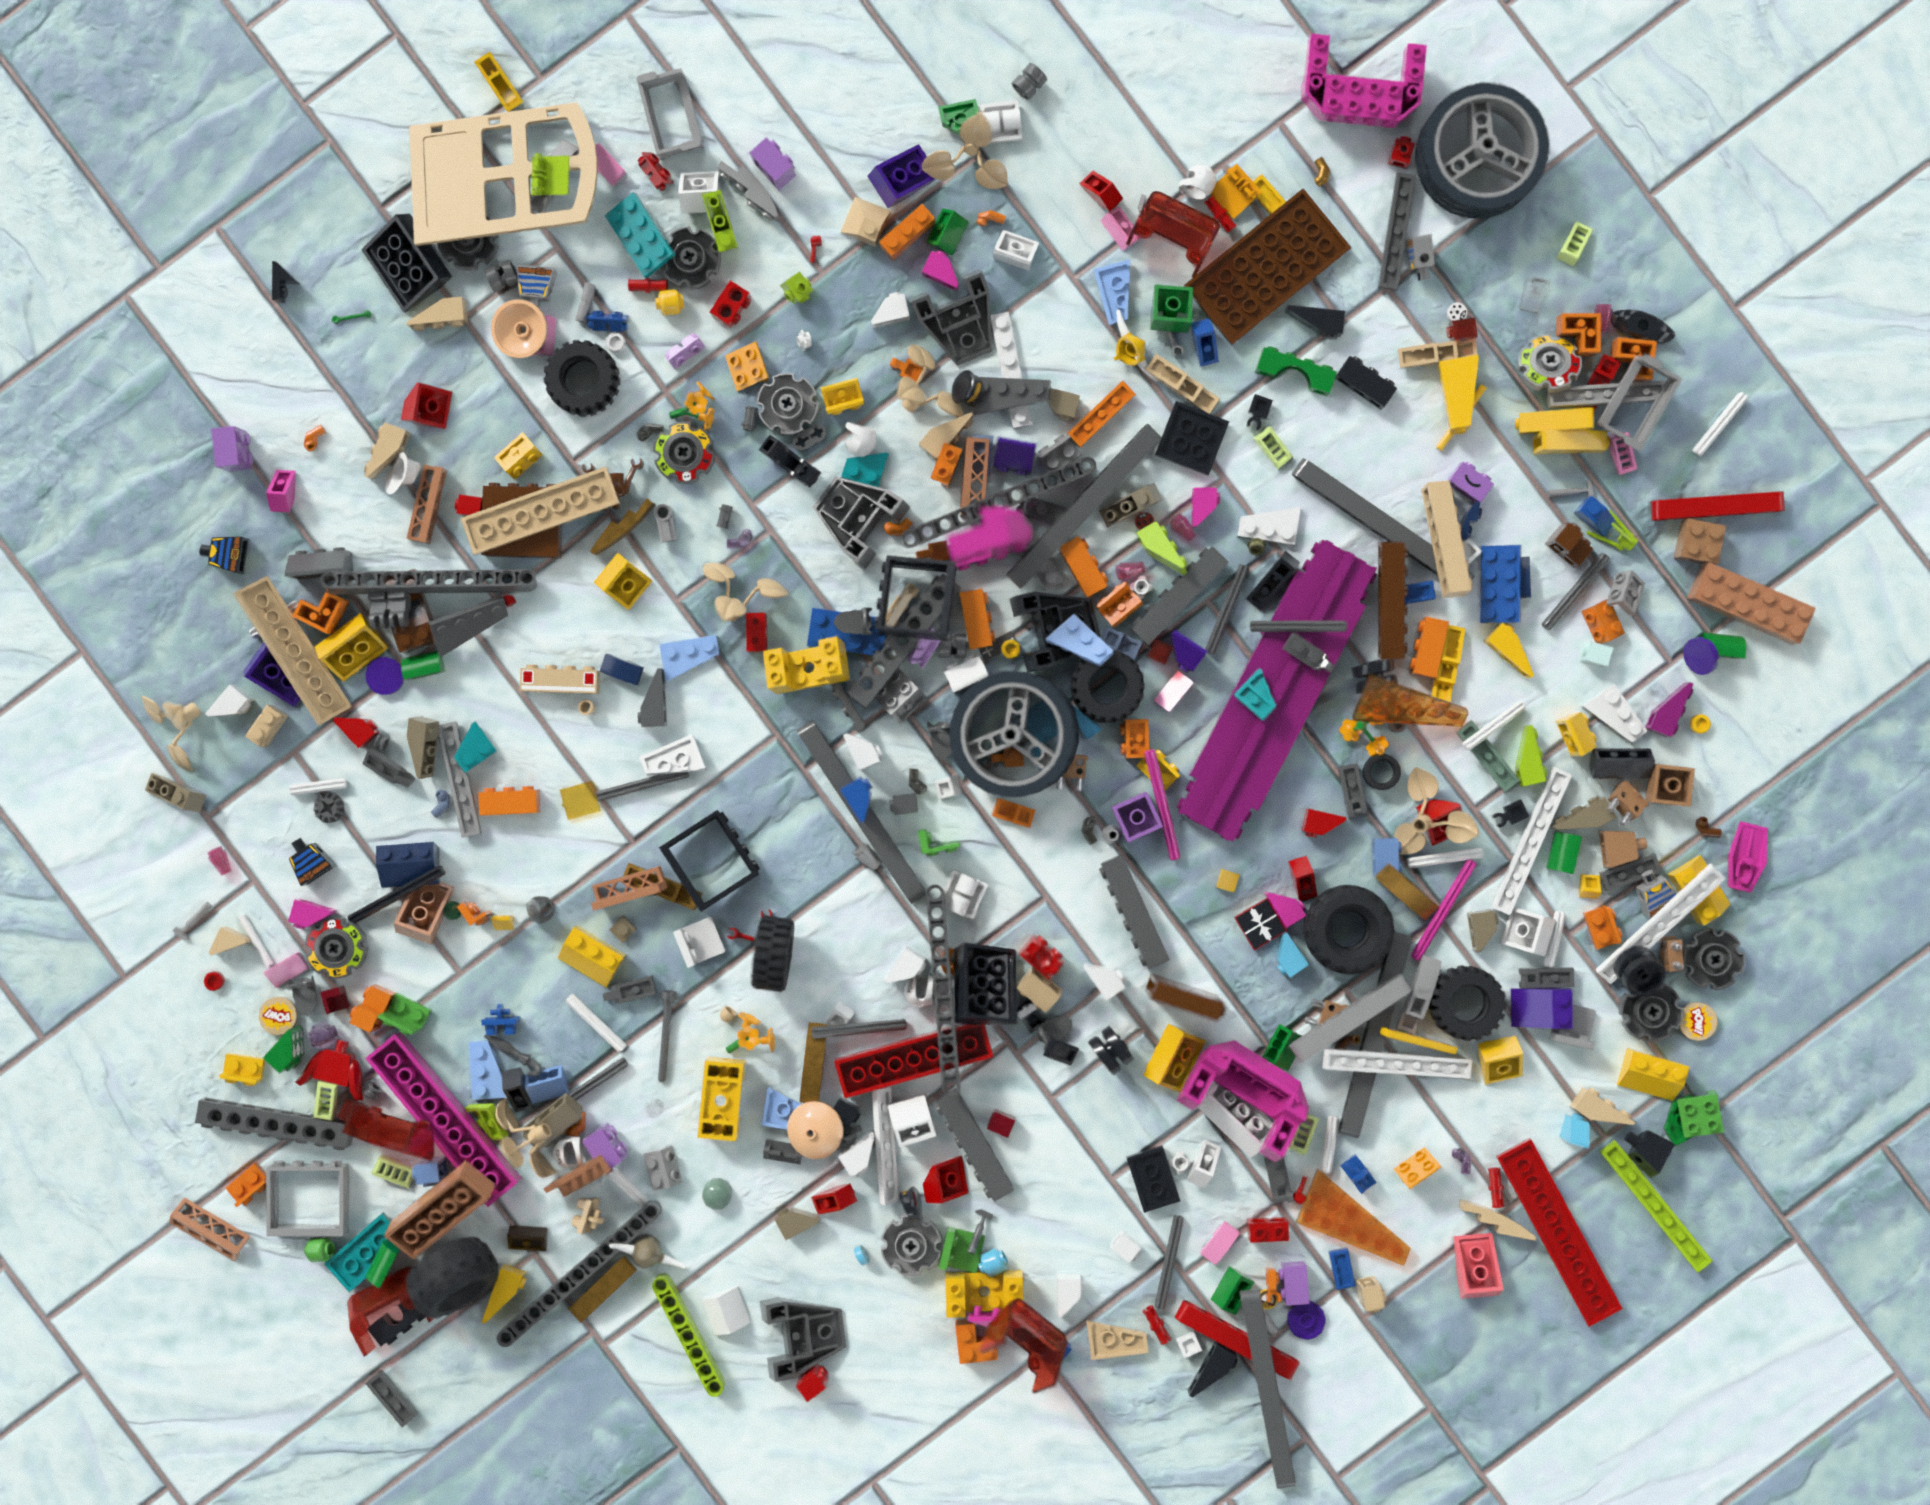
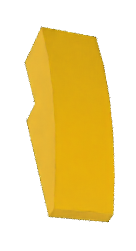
(498, 81)

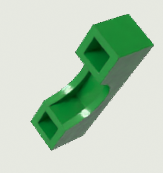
(1319, 378)

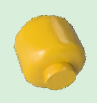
(669, 302)

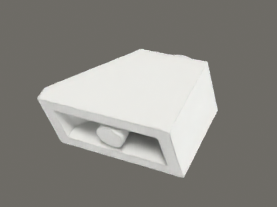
(891, 311)
(231, 702)
(1204, 1164)
(1068, 1291)

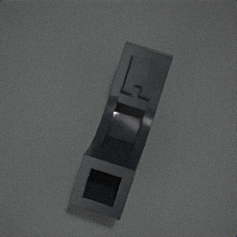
(789, 461)

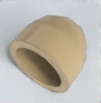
(584, 705)
(727, 1014)

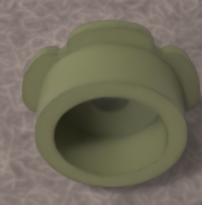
(1256, 546)

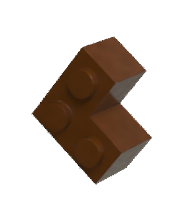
(1570, 544)

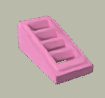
(1613, 447)

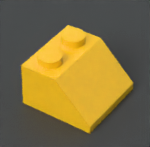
(623, 581)
(1577, 734)
(1500, 1059)

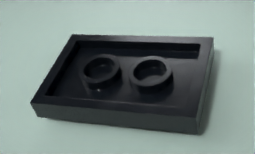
(1153, 1178)

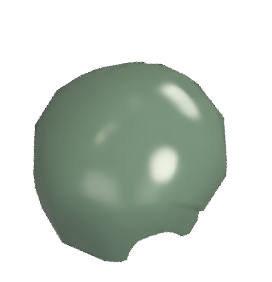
(717, 1193)

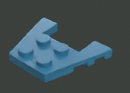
(1044, 726)

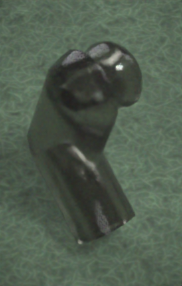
(648, 429)
(915, 784)
(1087, 829)

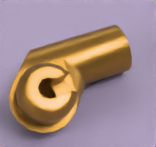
(1324, 172)

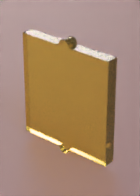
(580, 800)

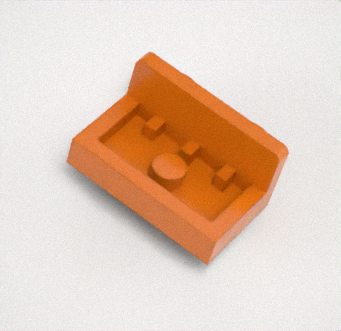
(1118, 604)
(1603, 622)

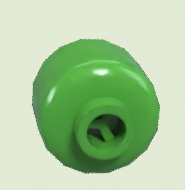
(319, 1249)

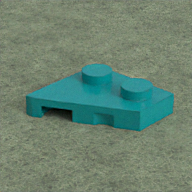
(865, 469)
(1256, 696)
(473, 748)

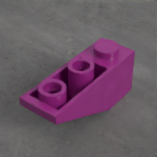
(1666, 715)

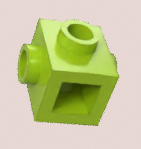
(797, 288)

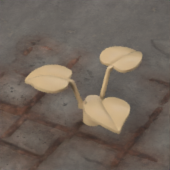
(975, 133)
(912, 394)
(732, 608)
(178, 716)
(1459, 827)
(536, 1135)

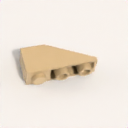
(444, 312)
(945, 433)
(389, 445)
(1594, 1108)

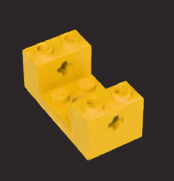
(787, 670)
(722, 1078)
(964, 1286)

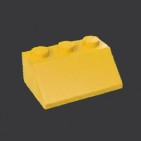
(351, 647)
(1713, 904)
(591, 956)
(1174, 1058)
(1652, 1074)

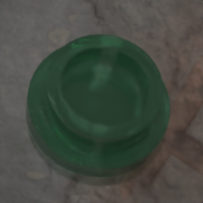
(451, 911)

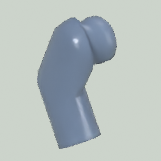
(443, 803)

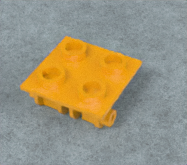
(1235, 191)
(747, 366)
(1417, 1168)

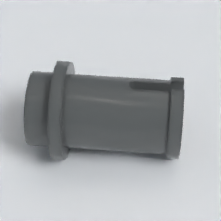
(750, 418)
(724, 516)

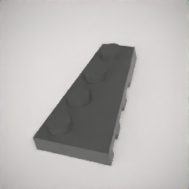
(1010, 393)
(463, 625)

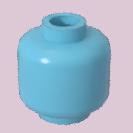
(993, 1262)

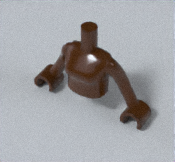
(618, 479)

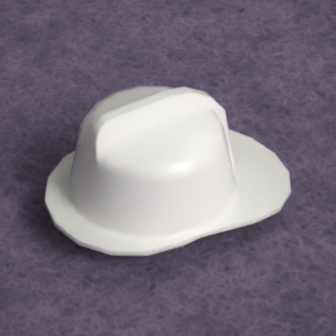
(401, 473)

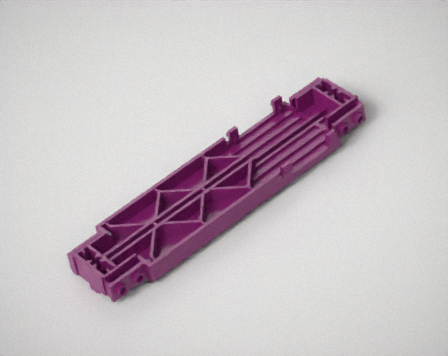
(1247, 753)

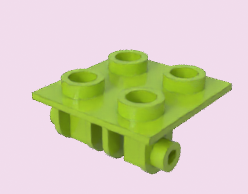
(550, 175)

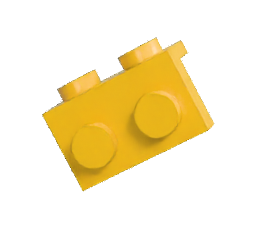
(842, 396)

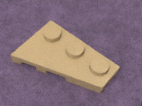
(1115, 1341)

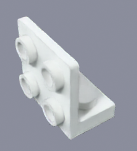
(699, 941)

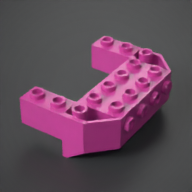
(1358, 98)
(1000, 534)
(1254, 1082)

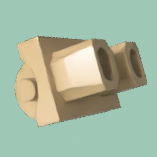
(589, 1217)

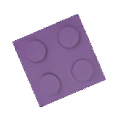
(772, 163)
(231, 448)
(1136, 816)
(605, 1142)

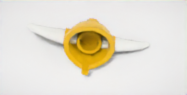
(1130, 348)

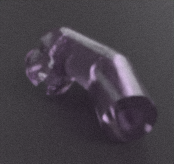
(742, 541)
(1464, 1158)

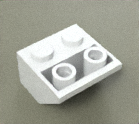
(911, 1120)

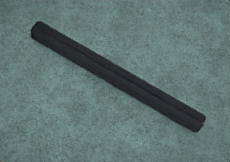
(396, 894)

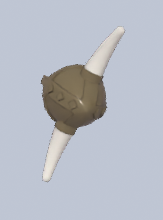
(647, 1252)

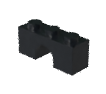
(385, 1328)

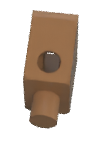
(1619, 847)

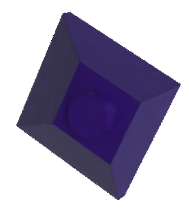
(1186, 652)

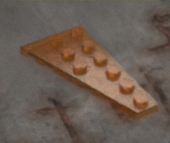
(1393, 703)
(1341, 1217)

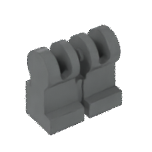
(393, 602)

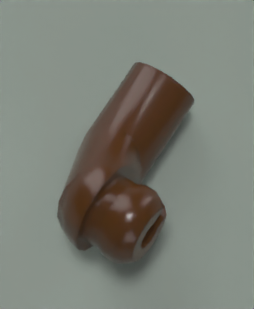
(1705, 830)
(1346, 1041)

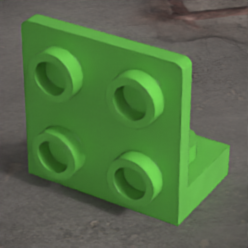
(926, 839)
(405, 1015)
(1700, 1115)
(955, 1250)

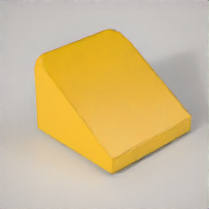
(1227, 880)
(1589, 886)
(503, 922)

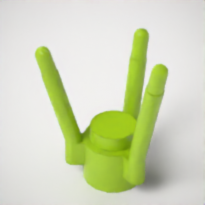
(1625, 539)

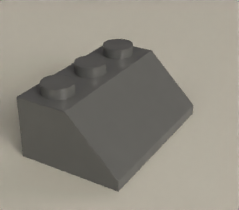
(317, 563)

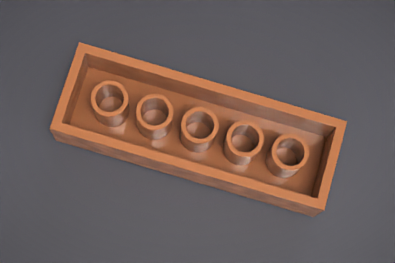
(1751, 603)
(439, 1210)

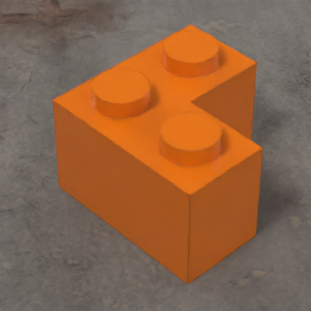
(1585, 329)
(1626, 349)
(325, 616)
(366, 1014)
(970, 1345)

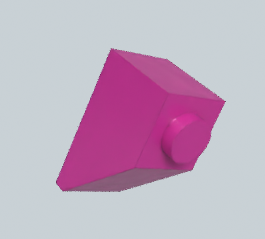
(940, 270)
(282, 491)
(1203, 503)
(1287, 908)
(308, 913)

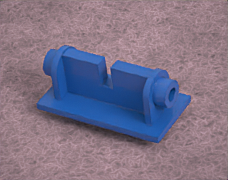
(615, 321)

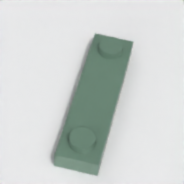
(1489, 758)

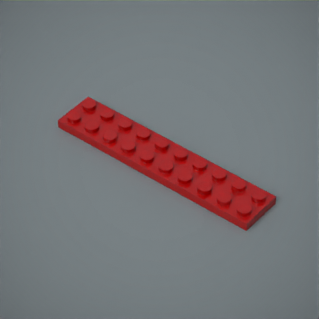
(1559, 1232)

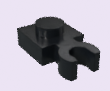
(1259, 409)
(1513, 812)

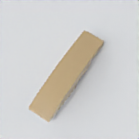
(1434, 352)
(1182, 384)
(1501, 1223)

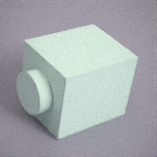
(1596, 654)

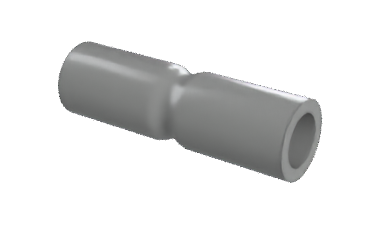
(586, 300)

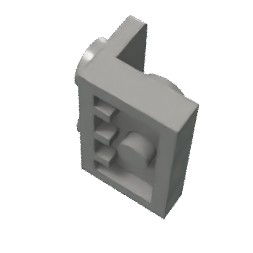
(1059, 454)
(1626, 591)

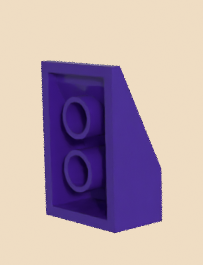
(900, 176)
(1014, 456)
(267, 674)
(1542, 1008)

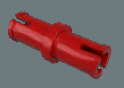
(1220, 214)
(647, 285)
(1496, 1187)
(1156, 1325)

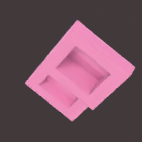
(1220, 1242)

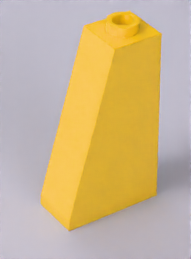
(1458, 391)
(1554, 420)
(1570, 441)

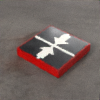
(1260, 924)

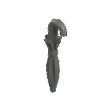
(507, 1048)

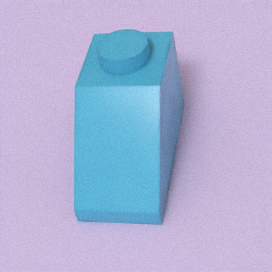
(1289, 957)
(1575, 1130)

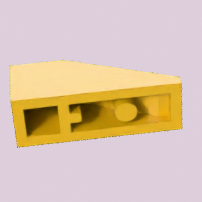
(1508, 646)
(507, 1285)

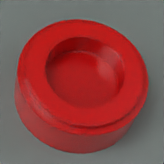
(214, 981)

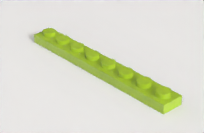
(1655, 1206)

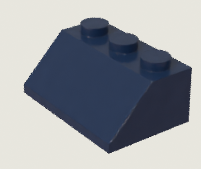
(405, 862)

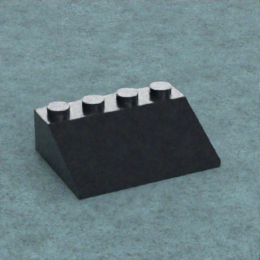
(405, 269)
(985, 985)

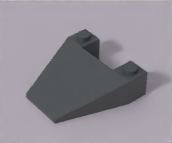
(960, 325)
(853, 511)
(809, 1335)

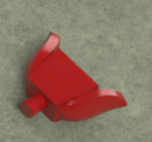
(335, 1067)

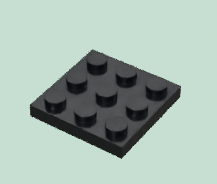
(1192, 438)

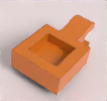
(907, 369)
(935, 551)
(1011, 758)
(1272, 1279)

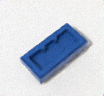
(1420, 592)
(1342, 1268)

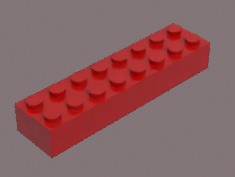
(909, 1059)

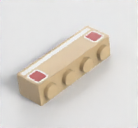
(560, 680)

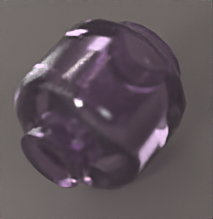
(322, 1035)

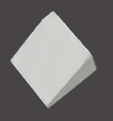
(948, 787)
(840, 1015)

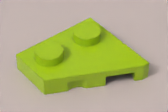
(487, 1120)

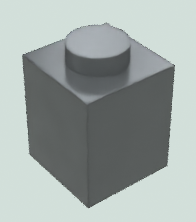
(904, 804)

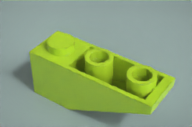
(720, 221)
(1158, 546)
(1528, 761)

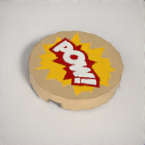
(278, 1015)
(1698, 1021)

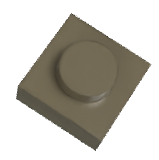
(623, 929)

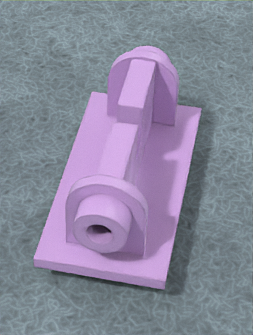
(678, 356)
(923, 651)

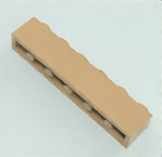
(1446, 539)

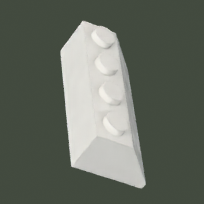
(1236, 1118)

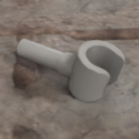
(1174, 344)

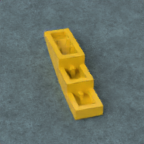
(1449, 662)

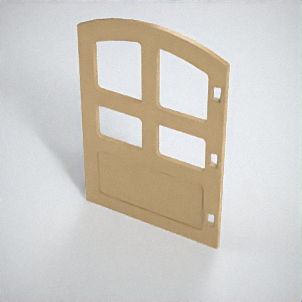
(452, 178)

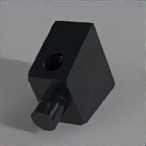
(1649, 1151)

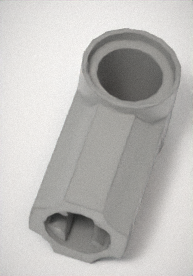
(666, 525)

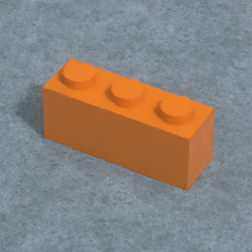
(907, 232)
(1083, 566)
(977, 619)
(1428, 647)
(509, 801)

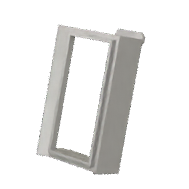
(653, 80)
(1656, 409)

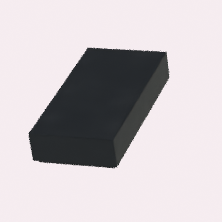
(1061, 1051)

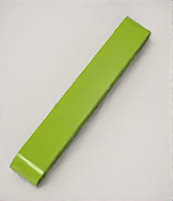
(688, 1343)

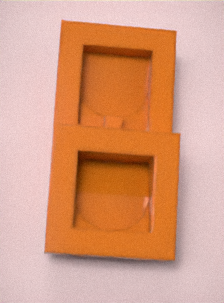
(1013, 812)

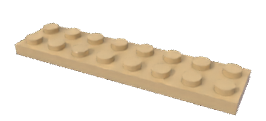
(540, 510)
(292, 650)

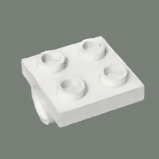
(1004, 121)
(963, 894)

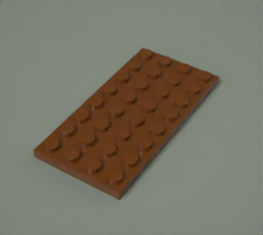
(1267, 266)

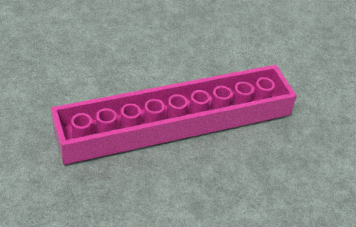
(432, 1101)

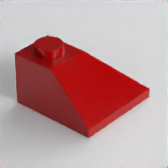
(427, 406)
(1438, 811)
(945, 1181)

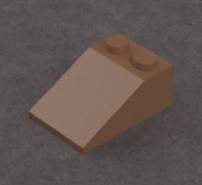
(423, 912)

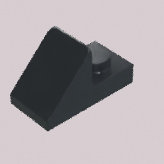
(280, 278)
(1030, 1015)

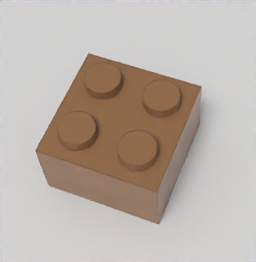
(1699, 541)
(1670, 785)

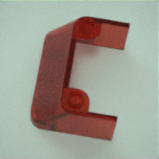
(1178, 224)
(390, 1132)
(371, 1300)
(1032, 1333)

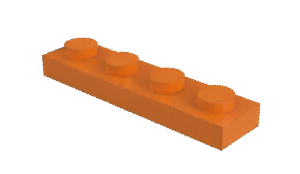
(1101, 414)

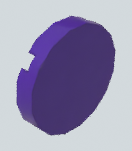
(1700, 655)
(384, 676)
(1306, 1320)

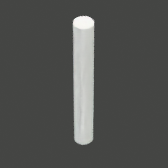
(255, 940)

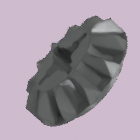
(337, 808)

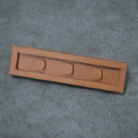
(968, 471)
(431, 505)
(620, 897)
(580, 1176)
(205, 1235)

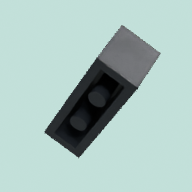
(1366, 382)
(1621, 763)

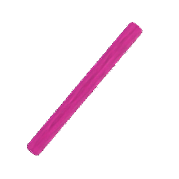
(1162, 804)
(1443, 909)

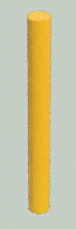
(1446, 438)

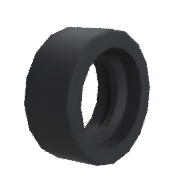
(1381, 786)

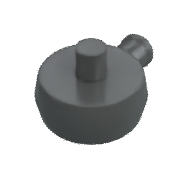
(850, 1134)

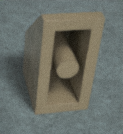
(1063, 404)
(1482, 927)
(795, 1221)

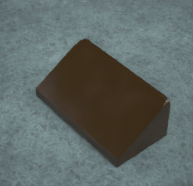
(527, 1238)

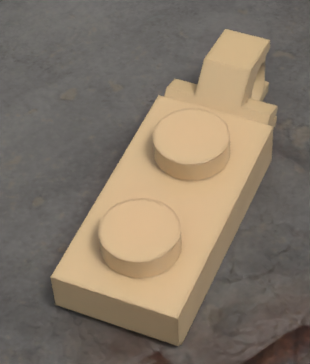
(900, 604)

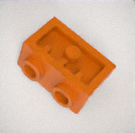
(946, 464)
(1135, 738)
(471, 913)
(1602, 927)
(247, 1184)

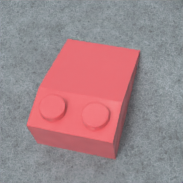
(1477, 1266)

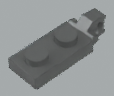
(1307, 653)
(387, 768)
(631, 990)

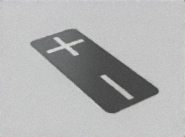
(994, 650)

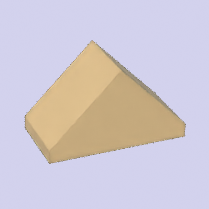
(227, 939)

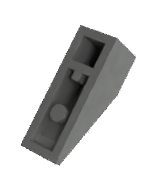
(653, 708)

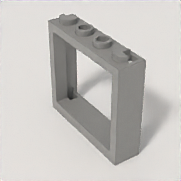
(274, 1229)

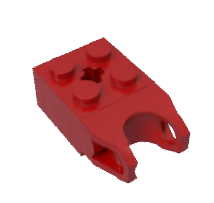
(1041, 956)

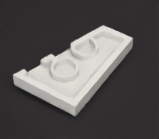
(1271, 526)
(1616, 713)
(674, 758)

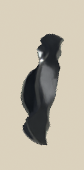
(1627, 322)

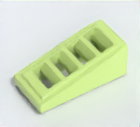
(1569, 254)
(1278, 443)
(324, 1113)
(1309, 1135)
(391, 1177)

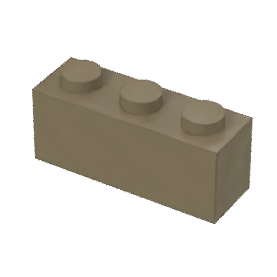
(558, 1117)

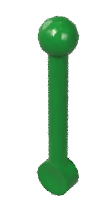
(335, 319)

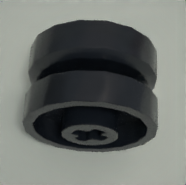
(1373, 668)
(1639, 971)
(1112, 1049)

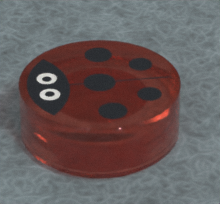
(1143, 520)

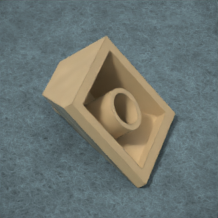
(865, 221)

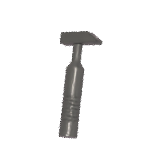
(979, 1230)

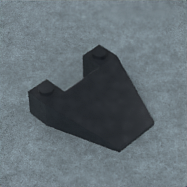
(1048, 614)

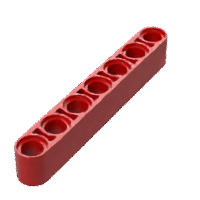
(1717, 506)
(1231, 1336)

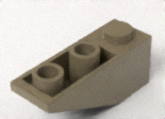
(1131, 505)
(422, 741)
(175, 793)
(1591, 815)

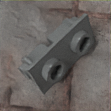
(781, 1152)

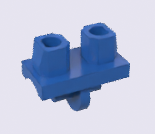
(491, 1023)
(1358, 1173)

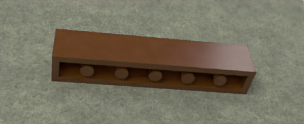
(1392, 600)

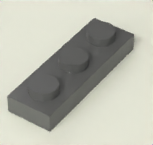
(1629, 872)
(391, 1398)

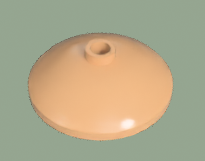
(508, 324)
(825, 1125)

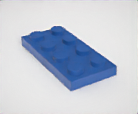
(1500, 584)
(823, 627)

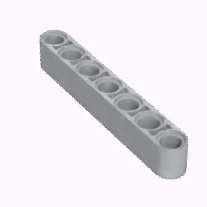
(1350, 1017)

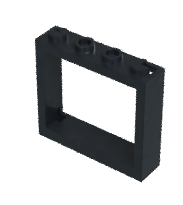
(916, 564)
(732, 835)

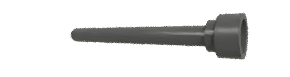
(668, 999)

